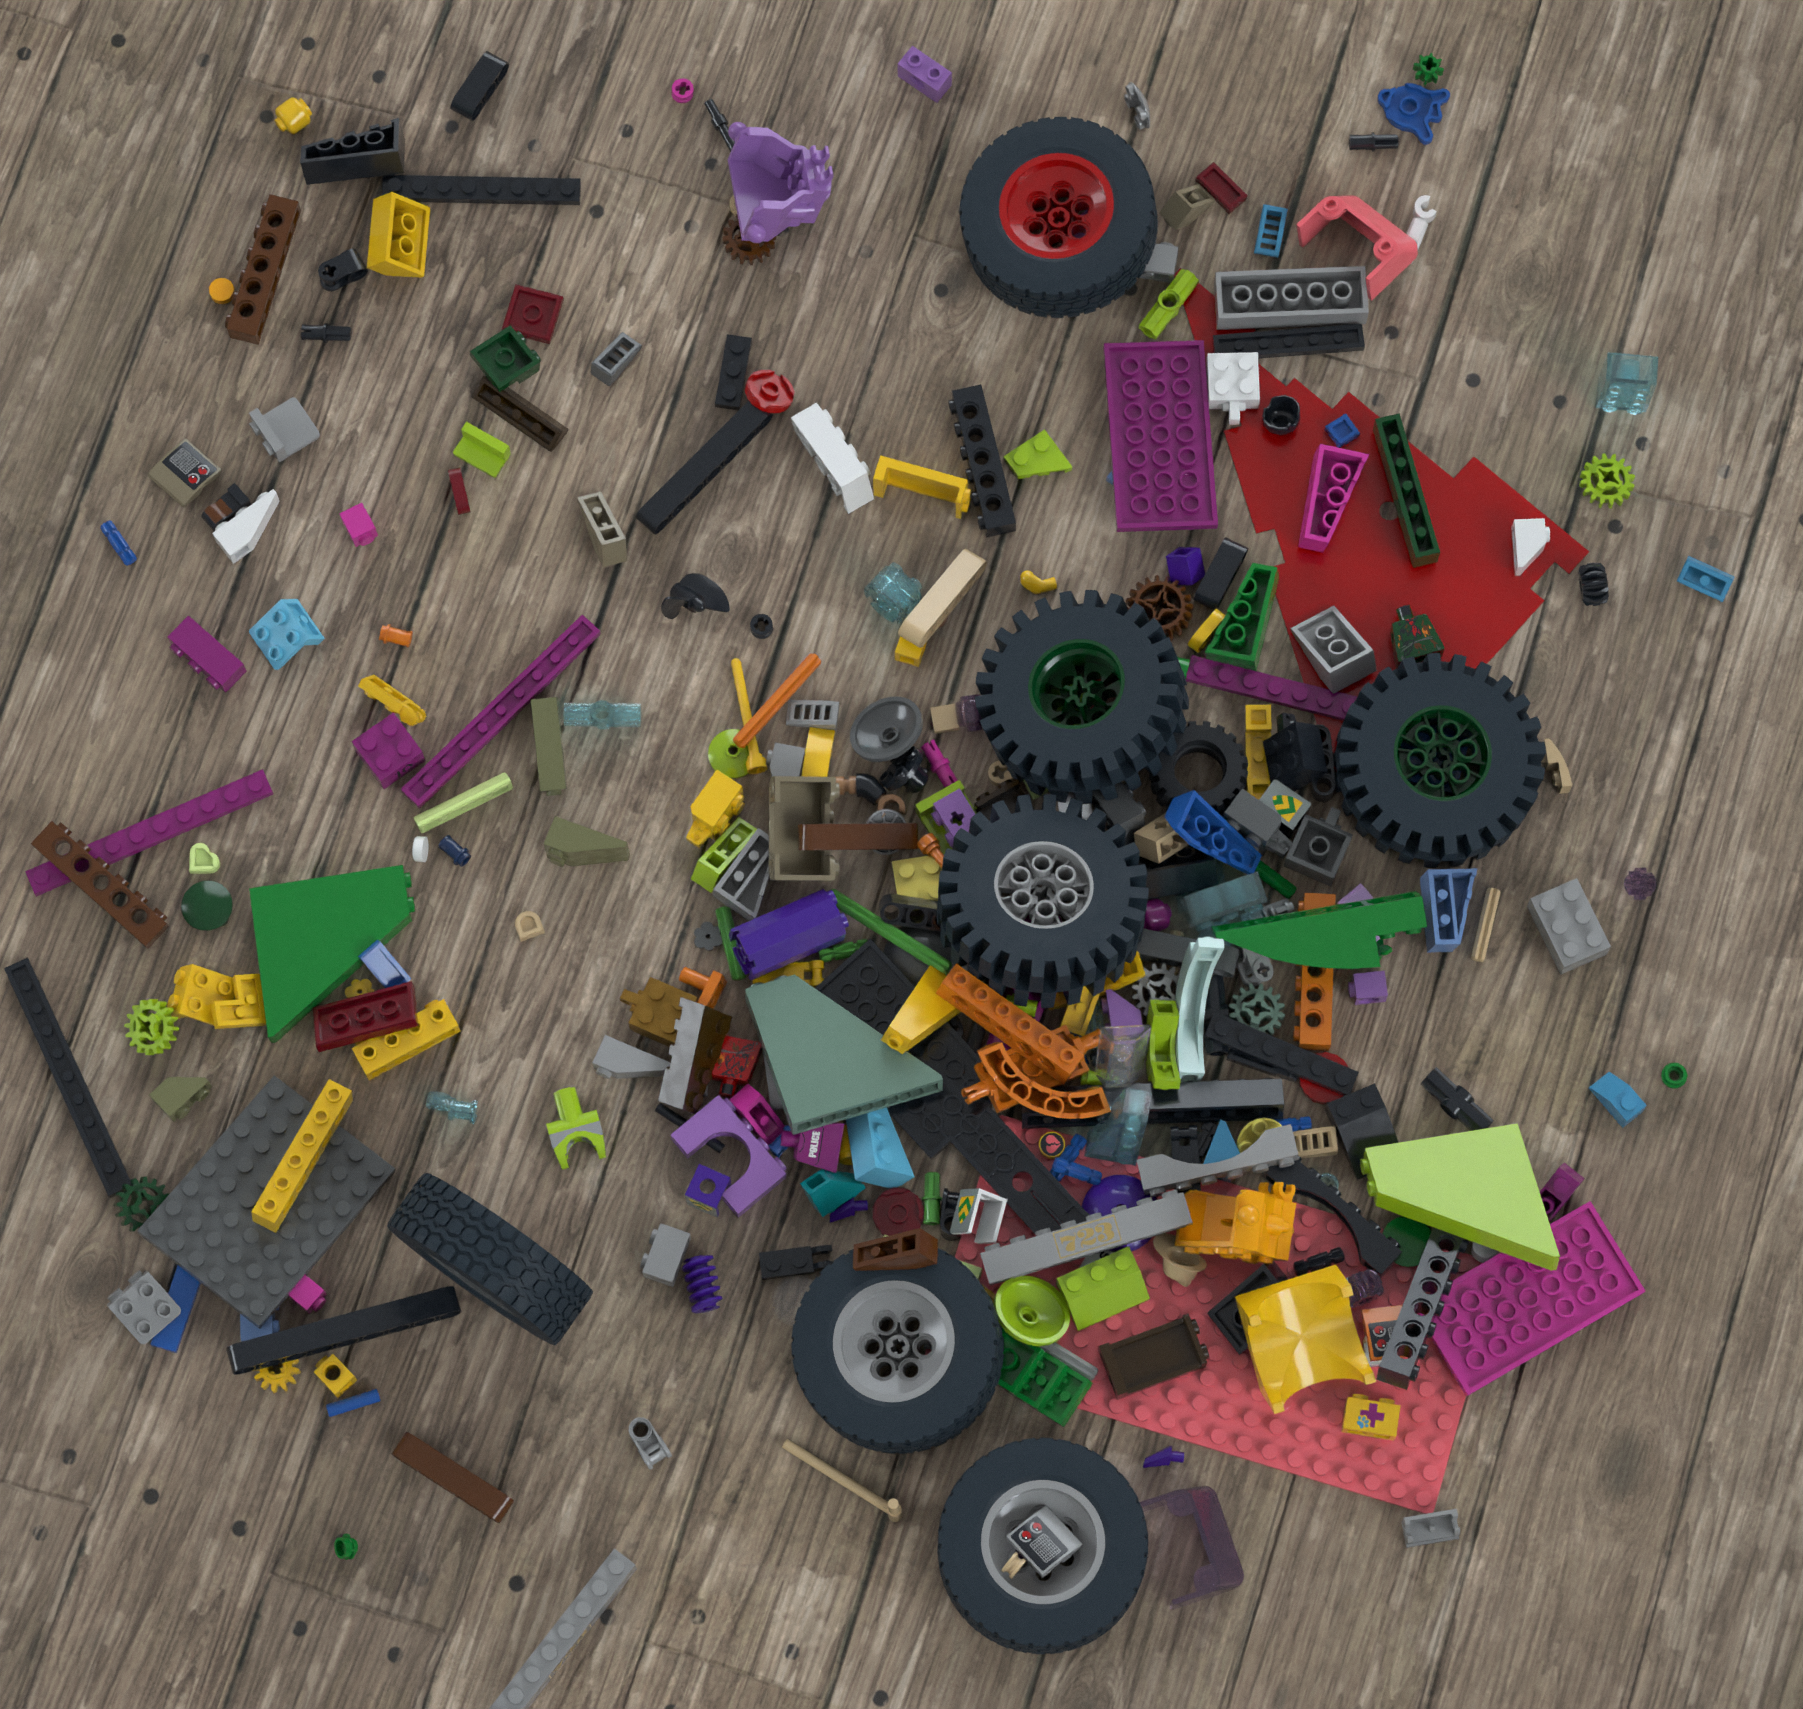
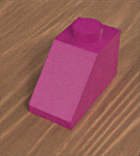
(758, 1113)

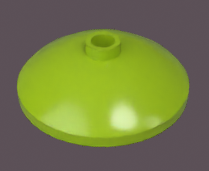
(1032, 1310)

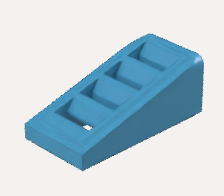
(1273, 211)

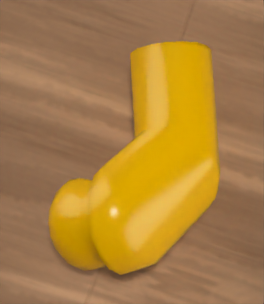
(1035, 584)

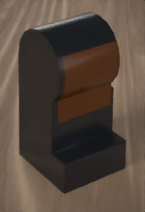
(225, 507)

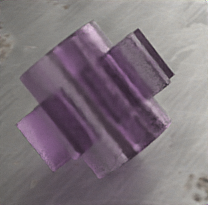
(1640, 883)

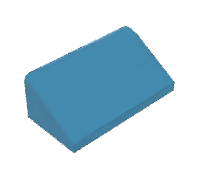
(1705, 578)

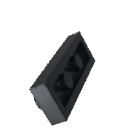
(733, 372)

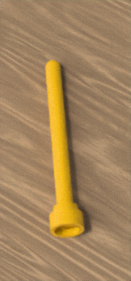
(756, 762)

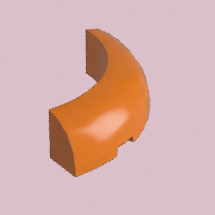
(1036, 1097)

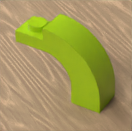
(1161, 1057)

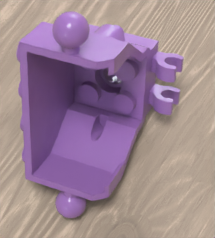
(775, 182)

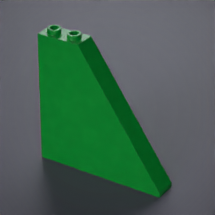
(315, 932)

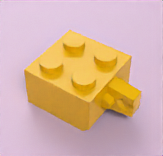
(715, 808)

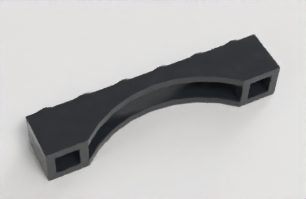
(1373, 1247)

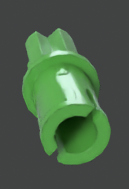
(932, 1199)

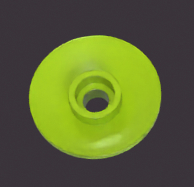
(720, 759)

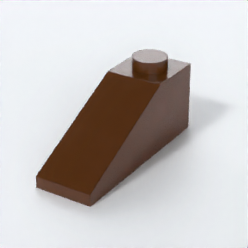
(896, 1252)

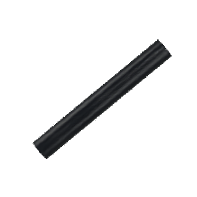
(679, 1121)

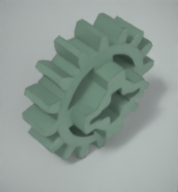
(1266, 1013)

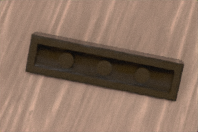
(520, 414)

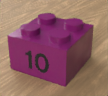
(388, 750)

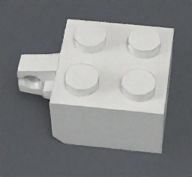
(1233, 383)

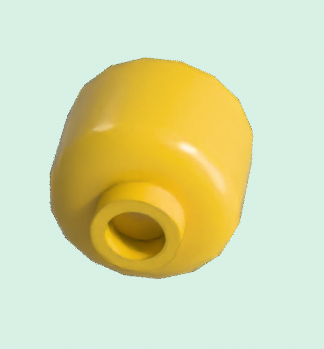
(292, 115)

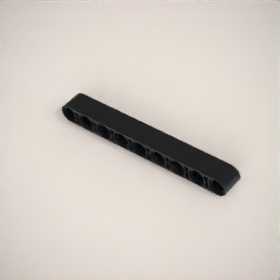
(343, 1330)

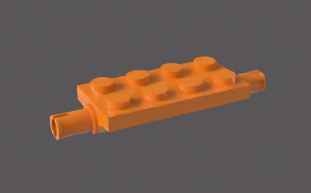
(1000, 1099)

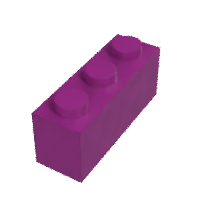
(206, 654)

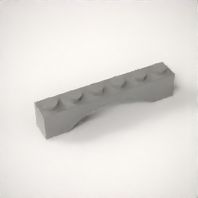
(1272, 1148)

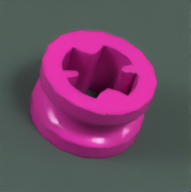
(688, 94)

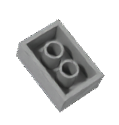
(1568, 926)

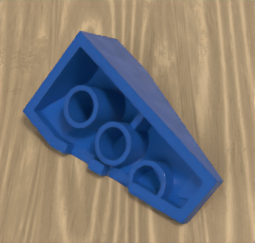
(1210, 832)

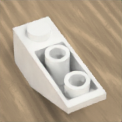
(245, 529)

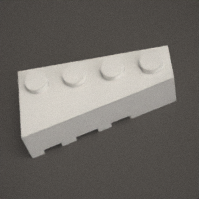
(834, 456)

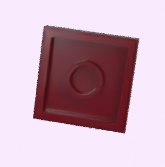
(533, 313)

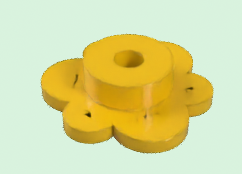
(364, 985)

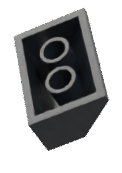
(1180, 873)

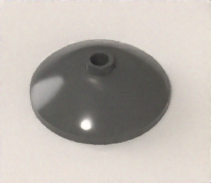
(886, 729)
(909, 965)

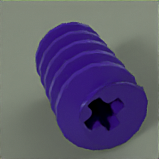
(701, 1283)

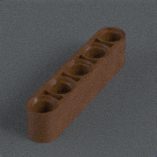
(858, 836)
(452, 1477)

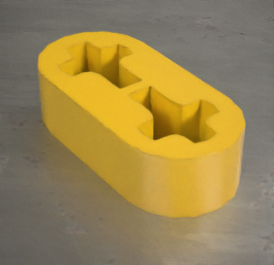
(1206, 631)

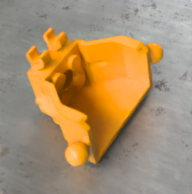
(1243, 1227)

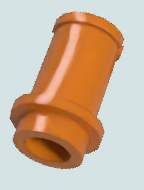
(395, 636)

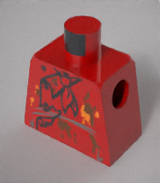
(736, 1064)

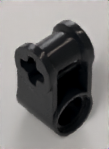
(343, 268)
(948, 1208)

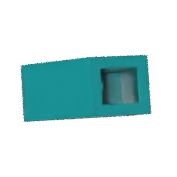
(830, 1189)

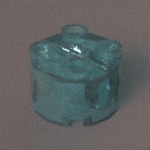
(893, 593)

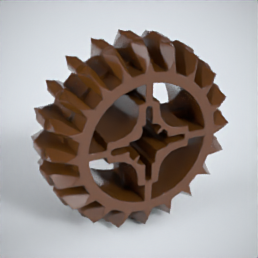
(1169, 611)

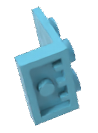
(285, 632)

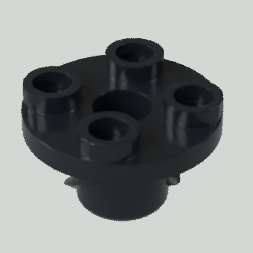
(906, 772)

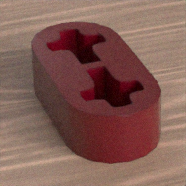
(459, 491)

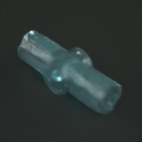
(585, 714)

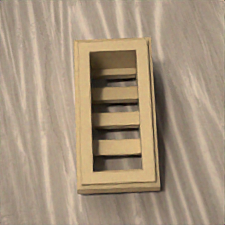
(1319, 1133)

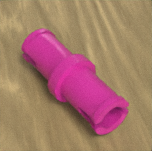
(938, 763)

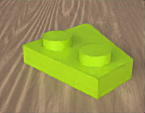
(1037, 457)

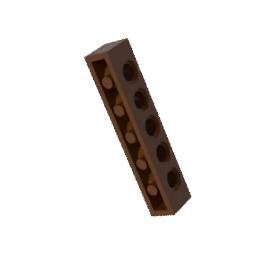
(251, 327)
(47, 845)

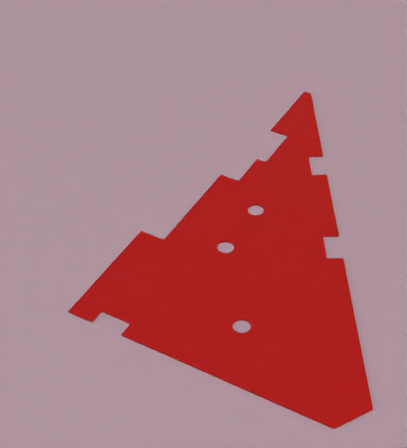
(1366, 565)

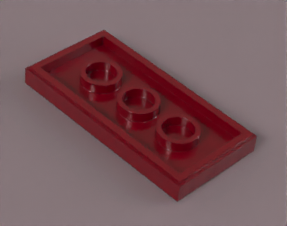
(365, 1016)

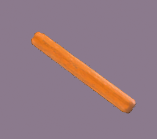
(777, 700)

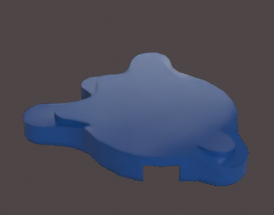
(1412, 108)

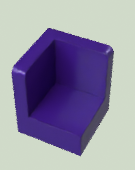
(1185, 565)

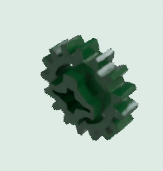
(138, 1195)

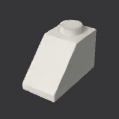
(1528, 541)

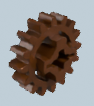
(744, 249)

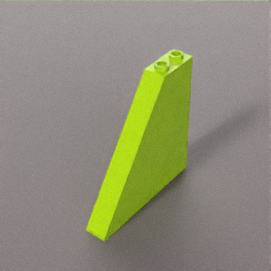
(1467, 1186)

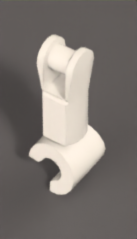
(1421, 219)

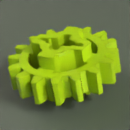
(1614, 487)
(151, 1027)

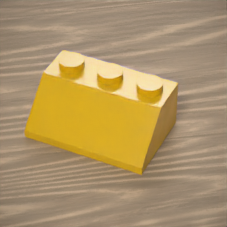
(398, 236)

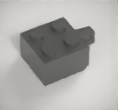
(1257, 824)
(1319, 848)

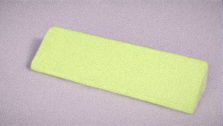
(463, 802)

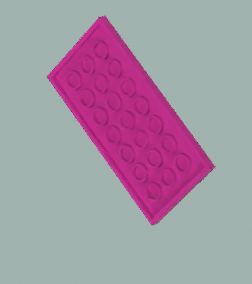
(1517, 1309)

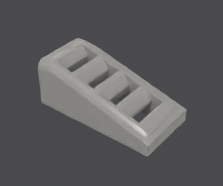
(831, 706)

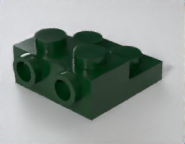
(506, 358)

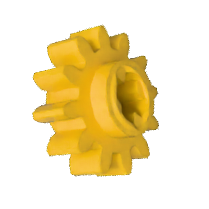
(280, 1379)

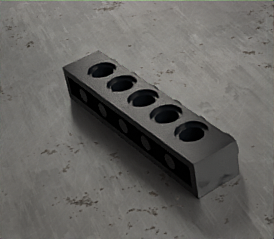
(973, 400)

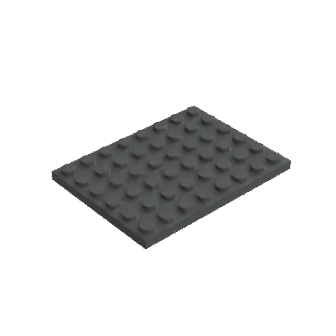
(209, 1217)

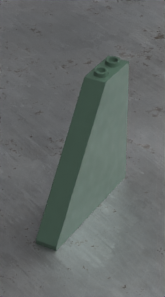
(827, 1058)

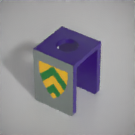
(707, 1202)

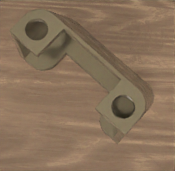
(796, 802)

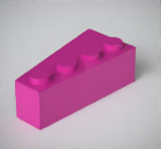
(1329, 489)

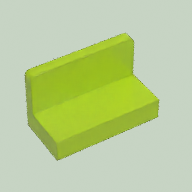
(482, 450)

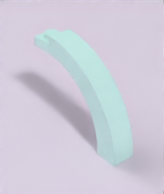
(1191, 1002)

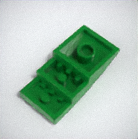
(1041, 1380)

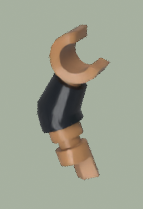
(870, 789)

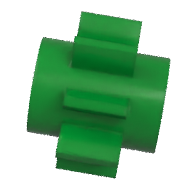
(1428, 62)

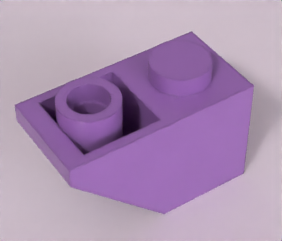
(1119, 1010)

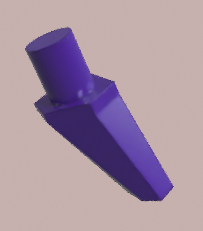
(848, 1209)
(1163, 1458)

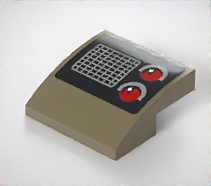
(184, 472)

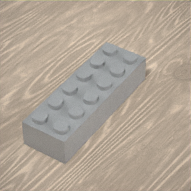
(1290, 297)

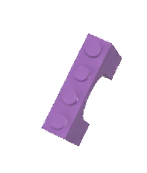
(719, 1120)

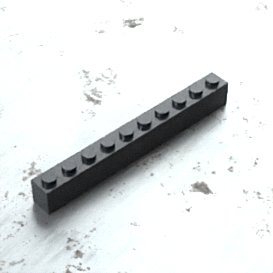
(1189, 1104)

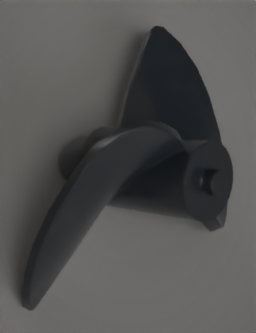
(695, 594)

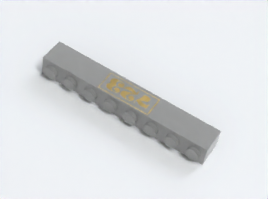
(1086, 1238)
(567, 1633)

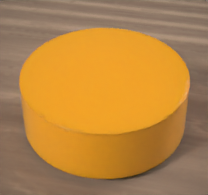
(221, 290)

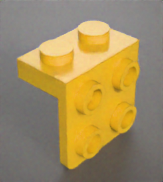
(196, 991)

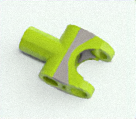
(574, 1126)

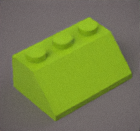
(1103, 1288)

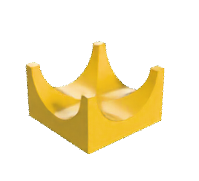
(1302, 1334)

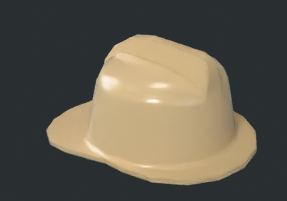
(1177, 1264)

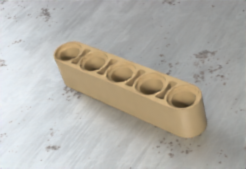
(942, 598)

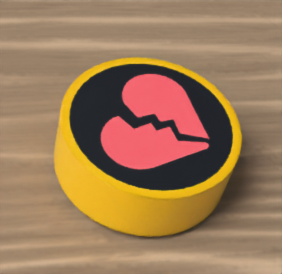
(1051, 1145)

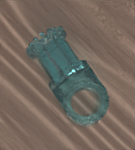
(455, 1108)

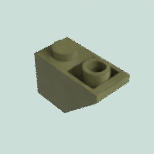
(178, 1094)

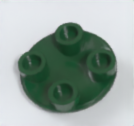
(207, 905)

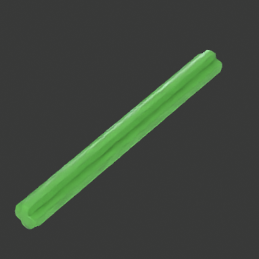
(891, 933)

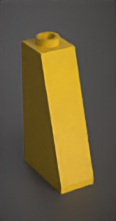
(920, 1014)

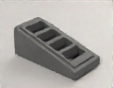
(605, 370)

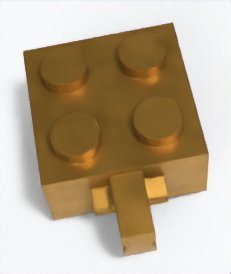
(655, 1010)

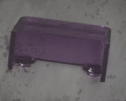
(1225, 1569)

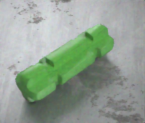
(840, 951)

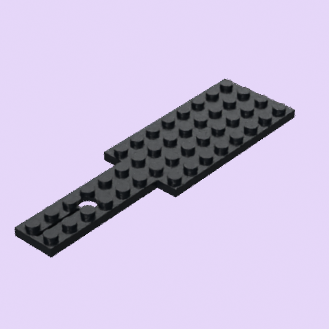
(875, 993)

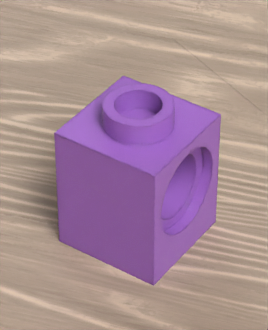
(1368, 987)

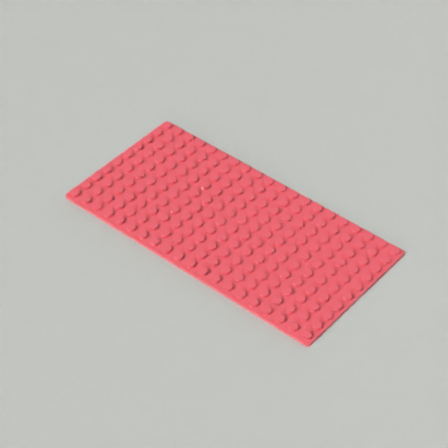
(1223, 1401)

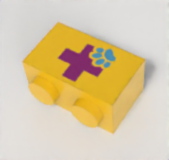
(1371, 1417)

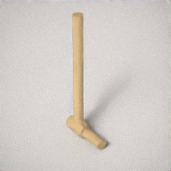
(890, 1507)

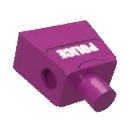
(816, 1146)

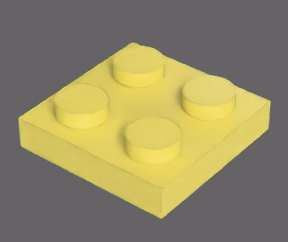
(917, 877)

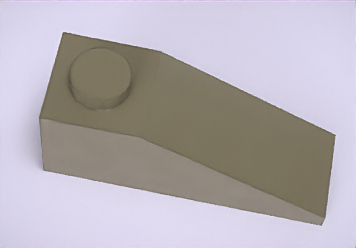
(603, 529)

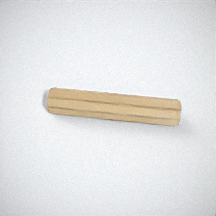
(1485, 924)

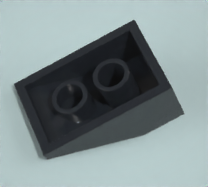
(1360, 1124)
(1226, 1312)

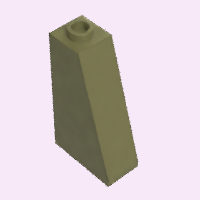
(549, 745)

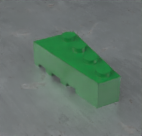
(1244, 627)

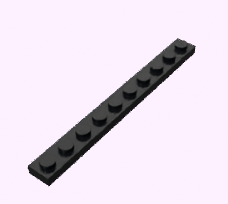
(68, 1076)

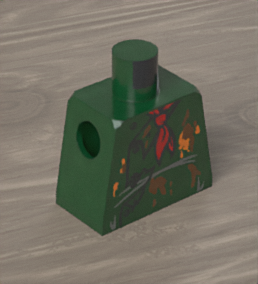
(1413, 636)

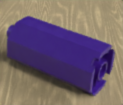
(788, 934)

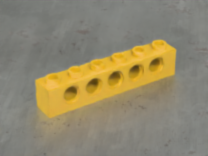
(302, 1156)

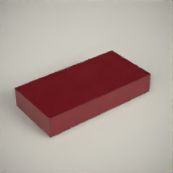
(1221, 187)

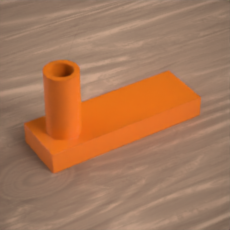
(711, 986)

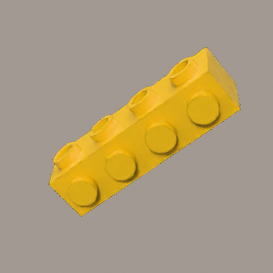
(390, 1050)

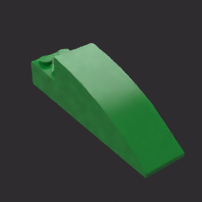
(1329, 935)

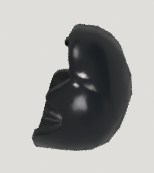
(1281, 415)

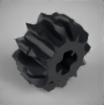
(1593, 584)

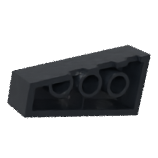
(355, 155)

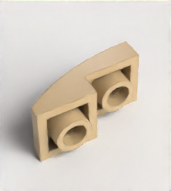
(1554, 761)

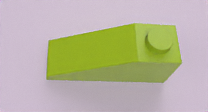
(722, 854)

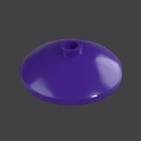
(1115, 1192)

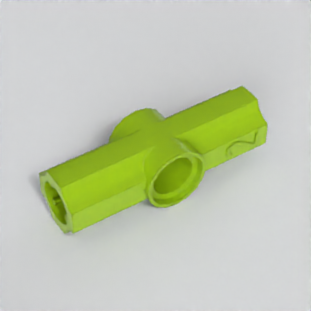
(1160, 315)

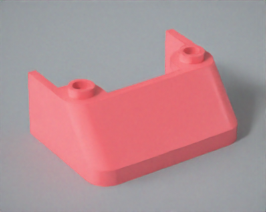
(1391, 244)

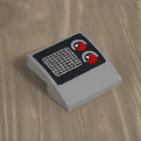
(1044, 1541)

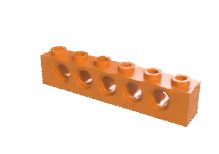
(1009, 1024)
(1316, 1037)

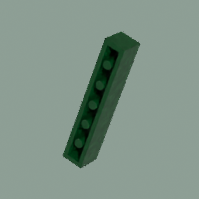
(1406, 490)

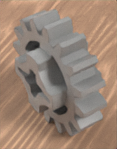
(1165, 979)

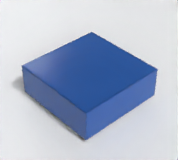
(1342, 431)

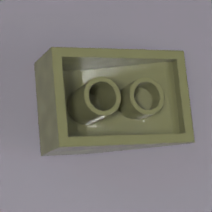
(579, 845)

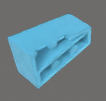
(877, 1150)

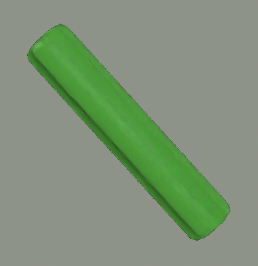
(726, 923)

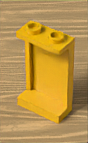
(921, 481)

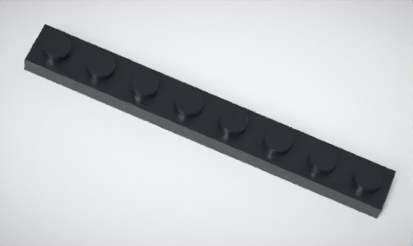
(485, 189)

